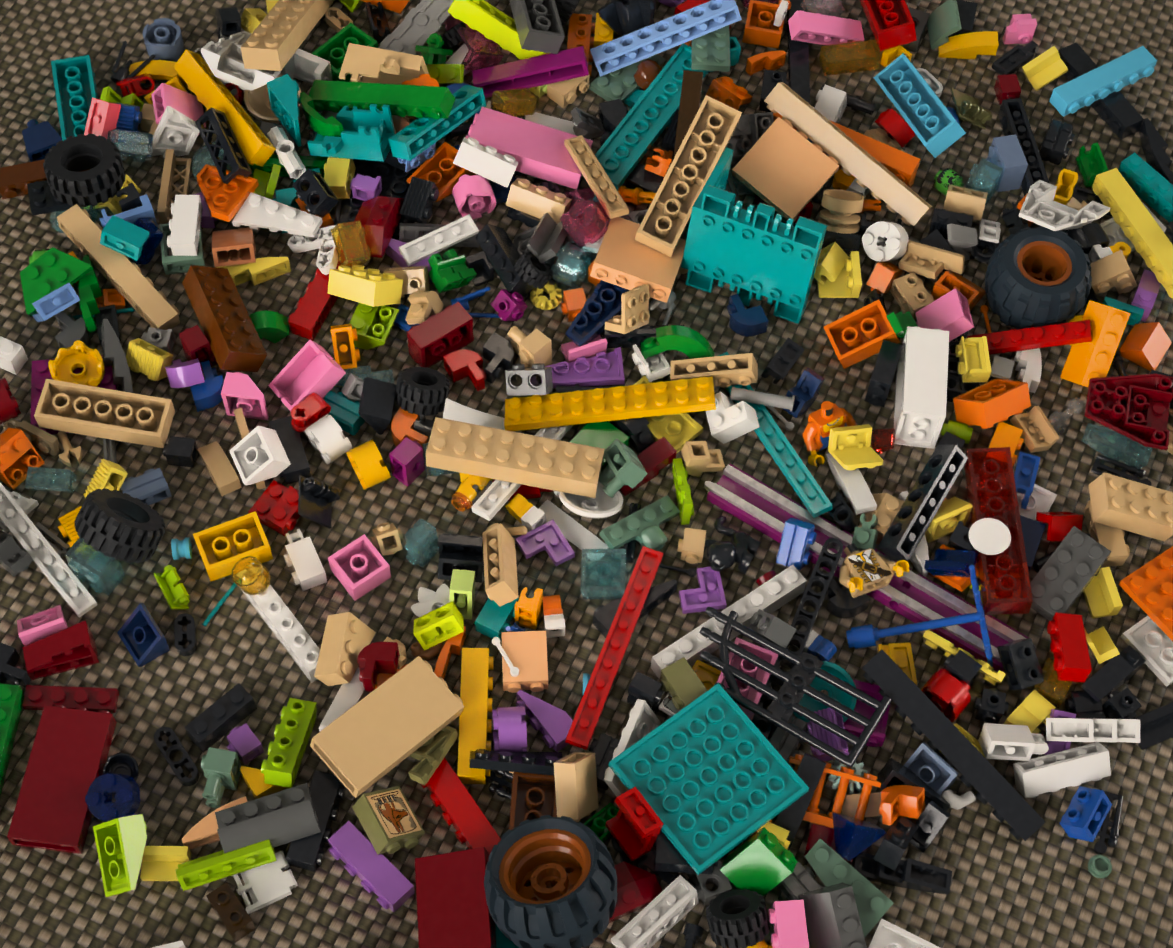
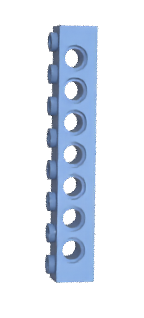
(664, 35)

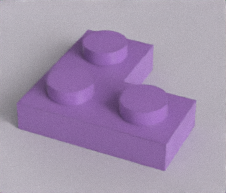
(547, 538)
(707, 595)

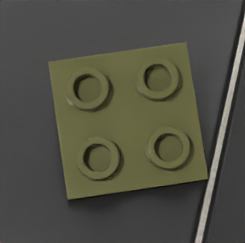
(969, 109)

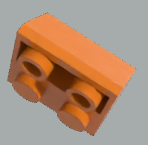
(952, 280)
(16, 457)

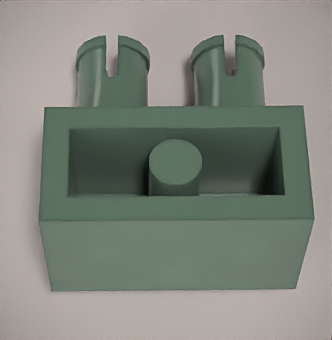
(623, 465)
(222, 773)

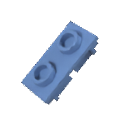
(415, 162)

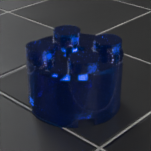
(100, 796)

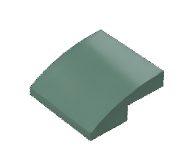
(943, 22)

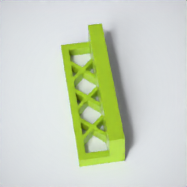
(221, 865)

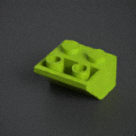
(373, 324)

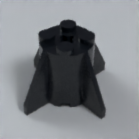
(628, 15)

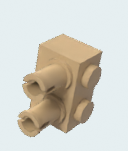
(531, 348)

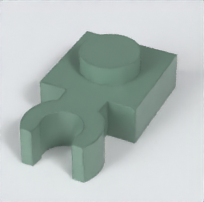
(866, 536)

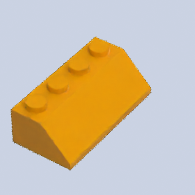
(1094, 358)

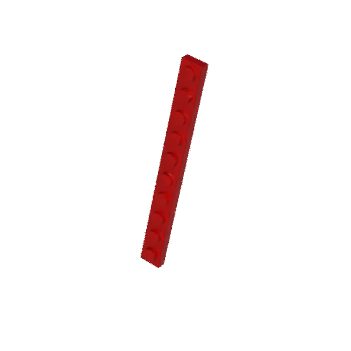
(614, 648)

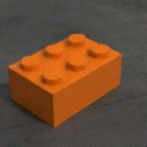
(860, 334)
(992, 402)

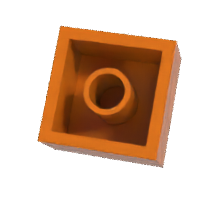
(760, 25)

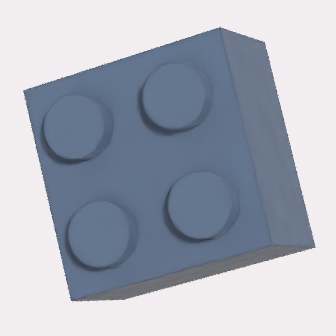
(1008, 154)

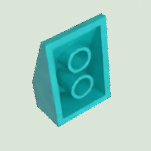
(285, 105)

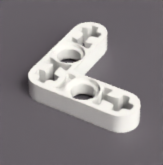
(324, 242)

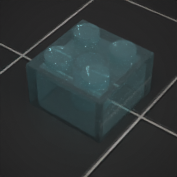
(94, 567)
(603, 573)

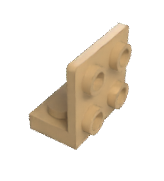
(633, 311)

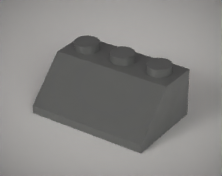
(833, 918)

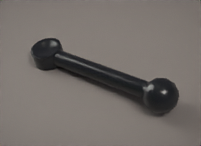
(691, 572)

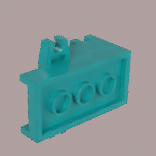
(363, 138)

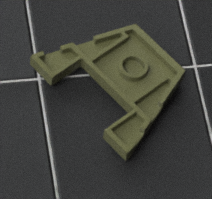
(432, 754)

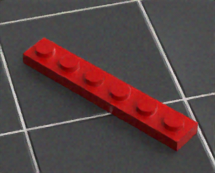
(1038, 337)

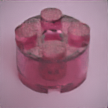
(584, 222)

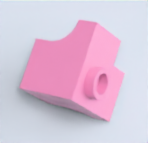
(1020, 29)

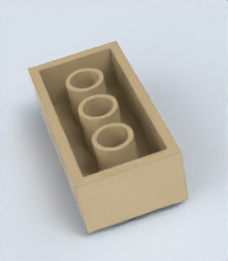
(1132, 506)

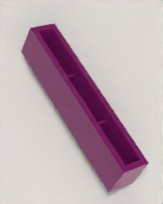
(532, 71)

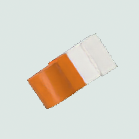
(553, 616)

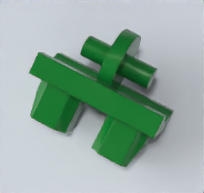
(435, 42)

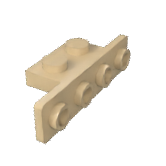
(930, 260)

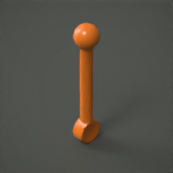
(984, 309)

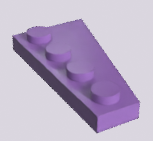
(591, 371)

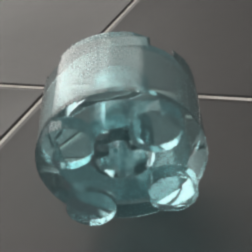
(571, 264)

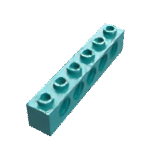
(427, 131)

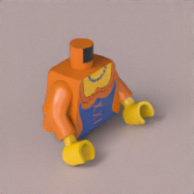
(818, 429)

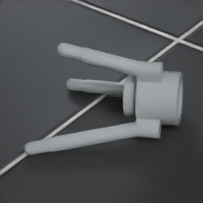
(670, 305)

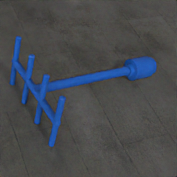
(866, 635)

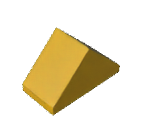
(256, 784)

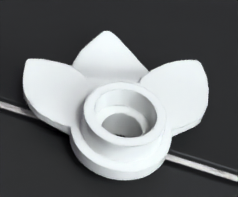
(431, 600)

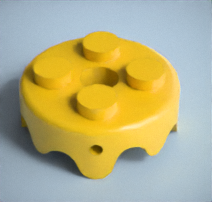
(74, 357)

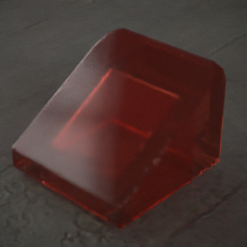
(882, 440)

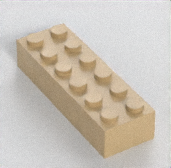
(104, 413)

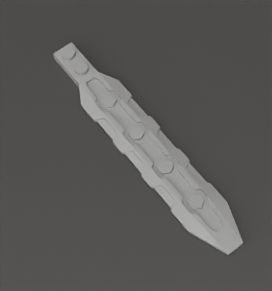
(415, 29)

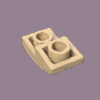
(851, 802)

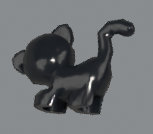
(724, 553)

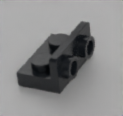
(460, 543)

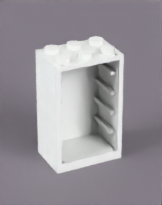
(921, 387)

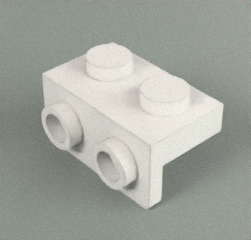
(652, 367)

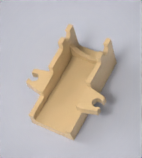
(381, 65)

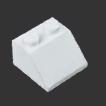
(259, 456)

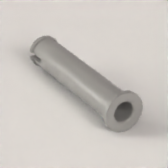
(762, 398)

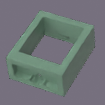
(179, 264)

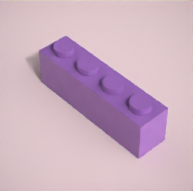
(374, 870)

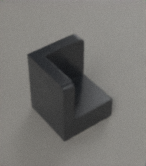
(482, 267)

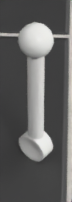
(789, 425)
(514, 671)

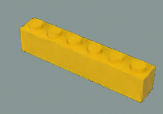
(474, 717)

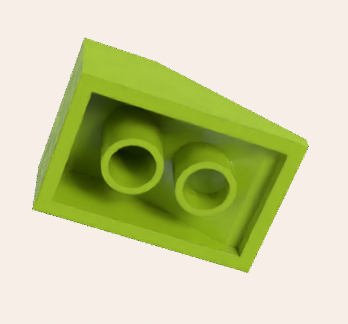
(120, 852)

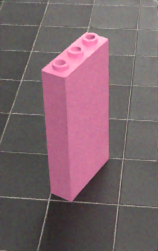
(534, 146)

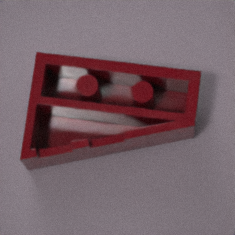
(61, 652)

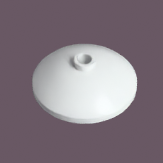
(596, 508)

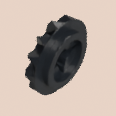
(977, 250)

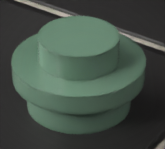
(1099, 866)

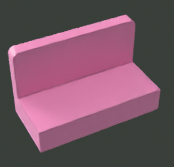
(572, 351)

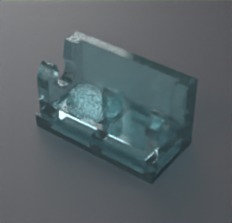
(50, 479)

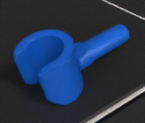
(515, 628)

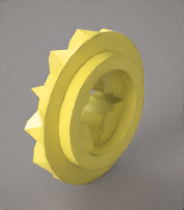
(541, 301)

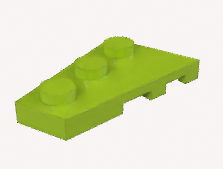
(682, 491)

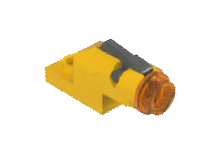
(469, 491)

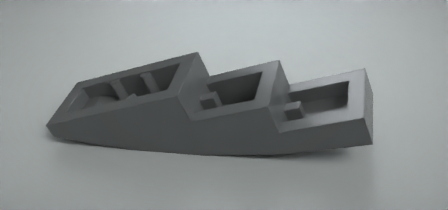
(114, 356)

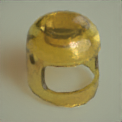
(251, 577)

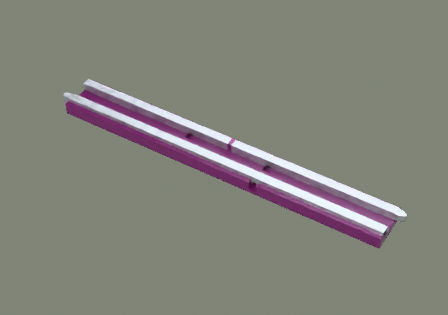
(908, 595)

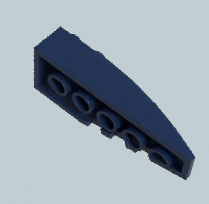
(600, 307)

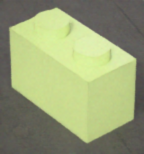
(463, 591)

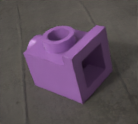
(365, 187)

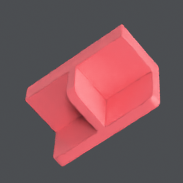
(102, 117)

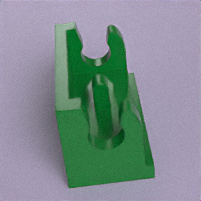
(1090, 163)

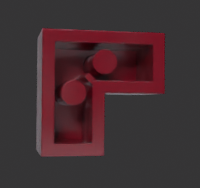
(197, 346)

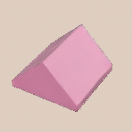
(41, 625)

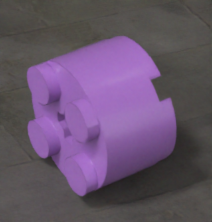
(510, 728)

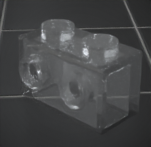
(824, 7)

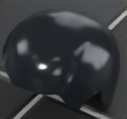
(122, 764)

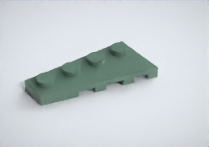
(834, 870)

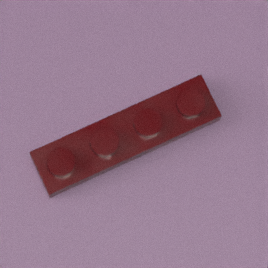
(71, 697)

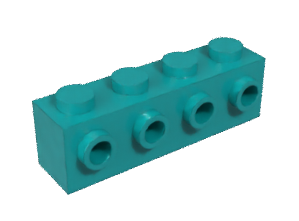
(1148, 185)

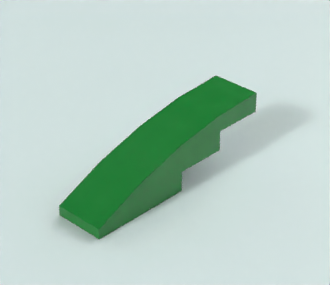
(88, 291)
(900, 322)

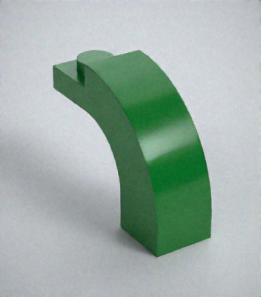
(677, 338)

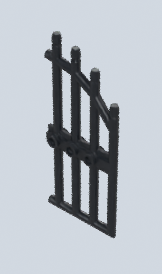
(793, 689)

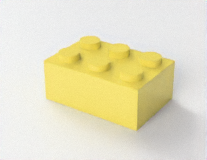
(365, 285)

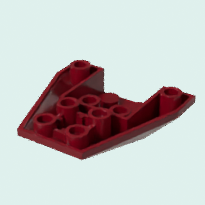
(1133, 406)

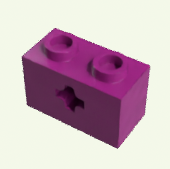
(407, 461)

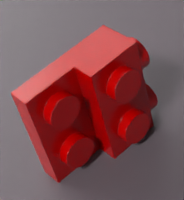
(278, 507)

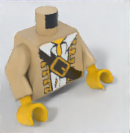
(867, 570)

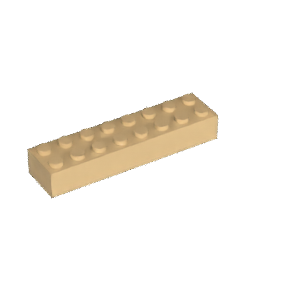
(282, 33)
(687, 176)
(514, 457)

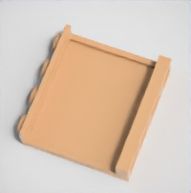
(785, 169)
(633, 264)

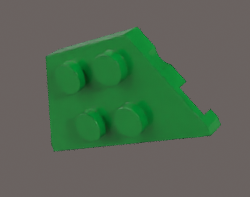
(50, 273)

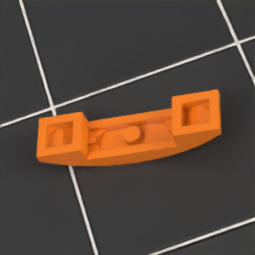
(452, 646)

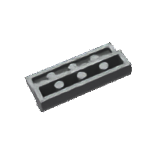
(275, 817)

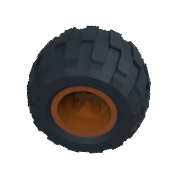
(1037, 278)

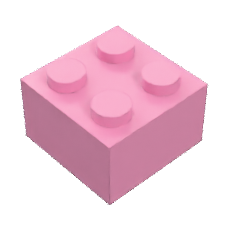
(359, 567)

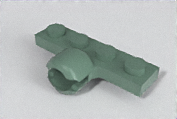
(642, 526)

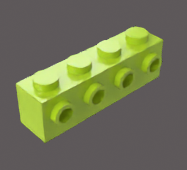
(289, 743)

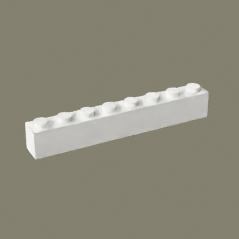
(766, 597)

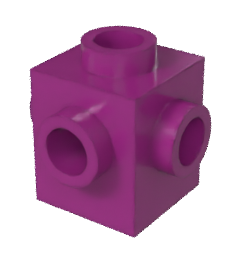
(509, 306)

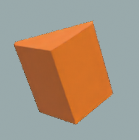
(1146, 345)

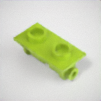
(174, 593)

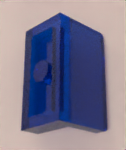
(951, 563)

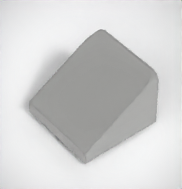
(353, 387)

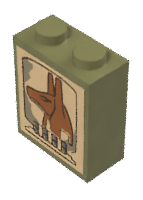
(388, 820)

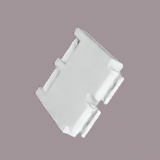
(266, 883)

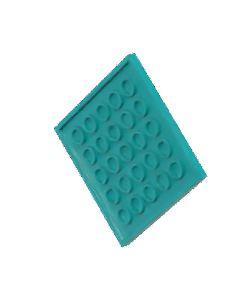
(709, 777)

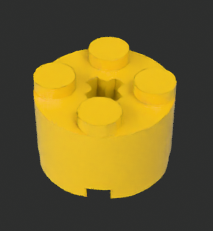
(368, 464)

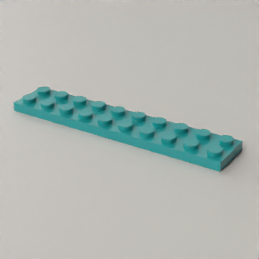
(645, 119)

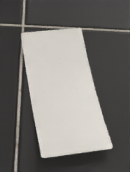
(462, 413)

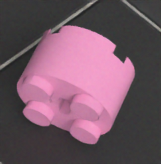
(474, 196)

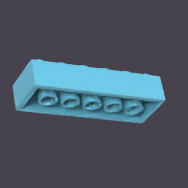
(919, 105)

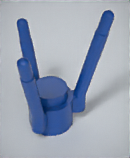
(464, 302)

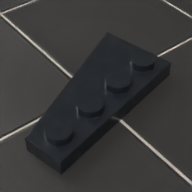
(521, 762)

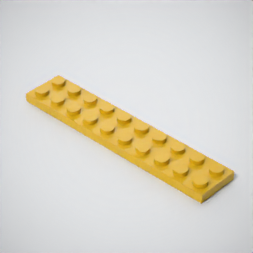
(609, 404)

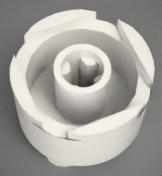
(874, 240)
(328, 438)

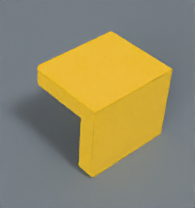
(891, 54)

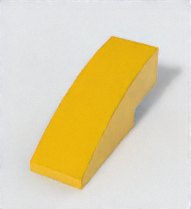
(970, 45)

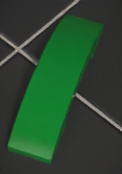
(318, 123)

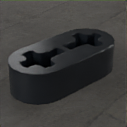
(180, 634)

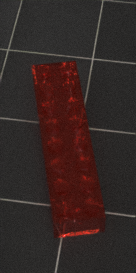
(993, 495)

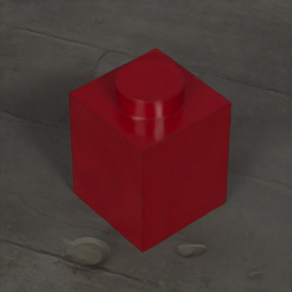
(1007, 87)

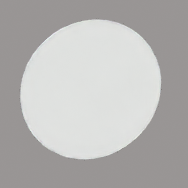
(989, 536)

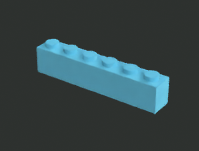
(1103, 81)

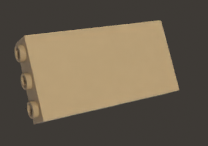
(387, 726)

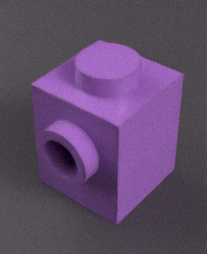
(245, 743)

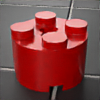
(947, 693)

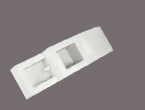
(1030, 367)

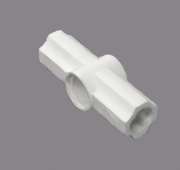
(286, 152)

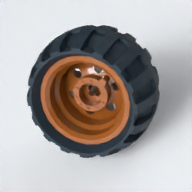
(558, 905)

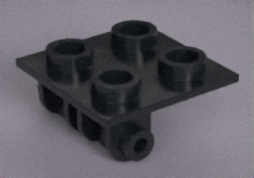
(316, 500)

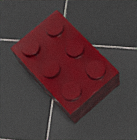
(440, 335)

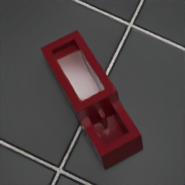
(653, 459)

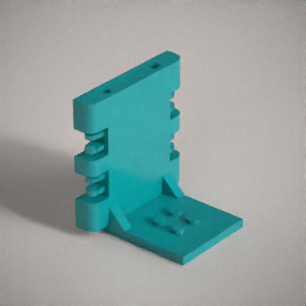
(750, 248)

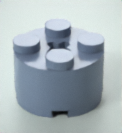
(163, 39)

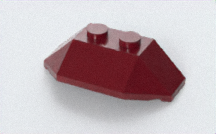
(379, 219)
(634, 889)

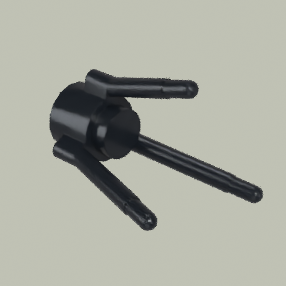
(121, 73)

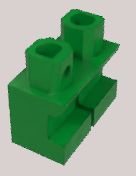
(451, 272)

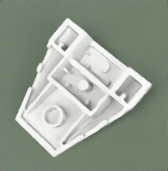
(227, 63)
(1044, 211)

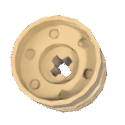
(841, 210)

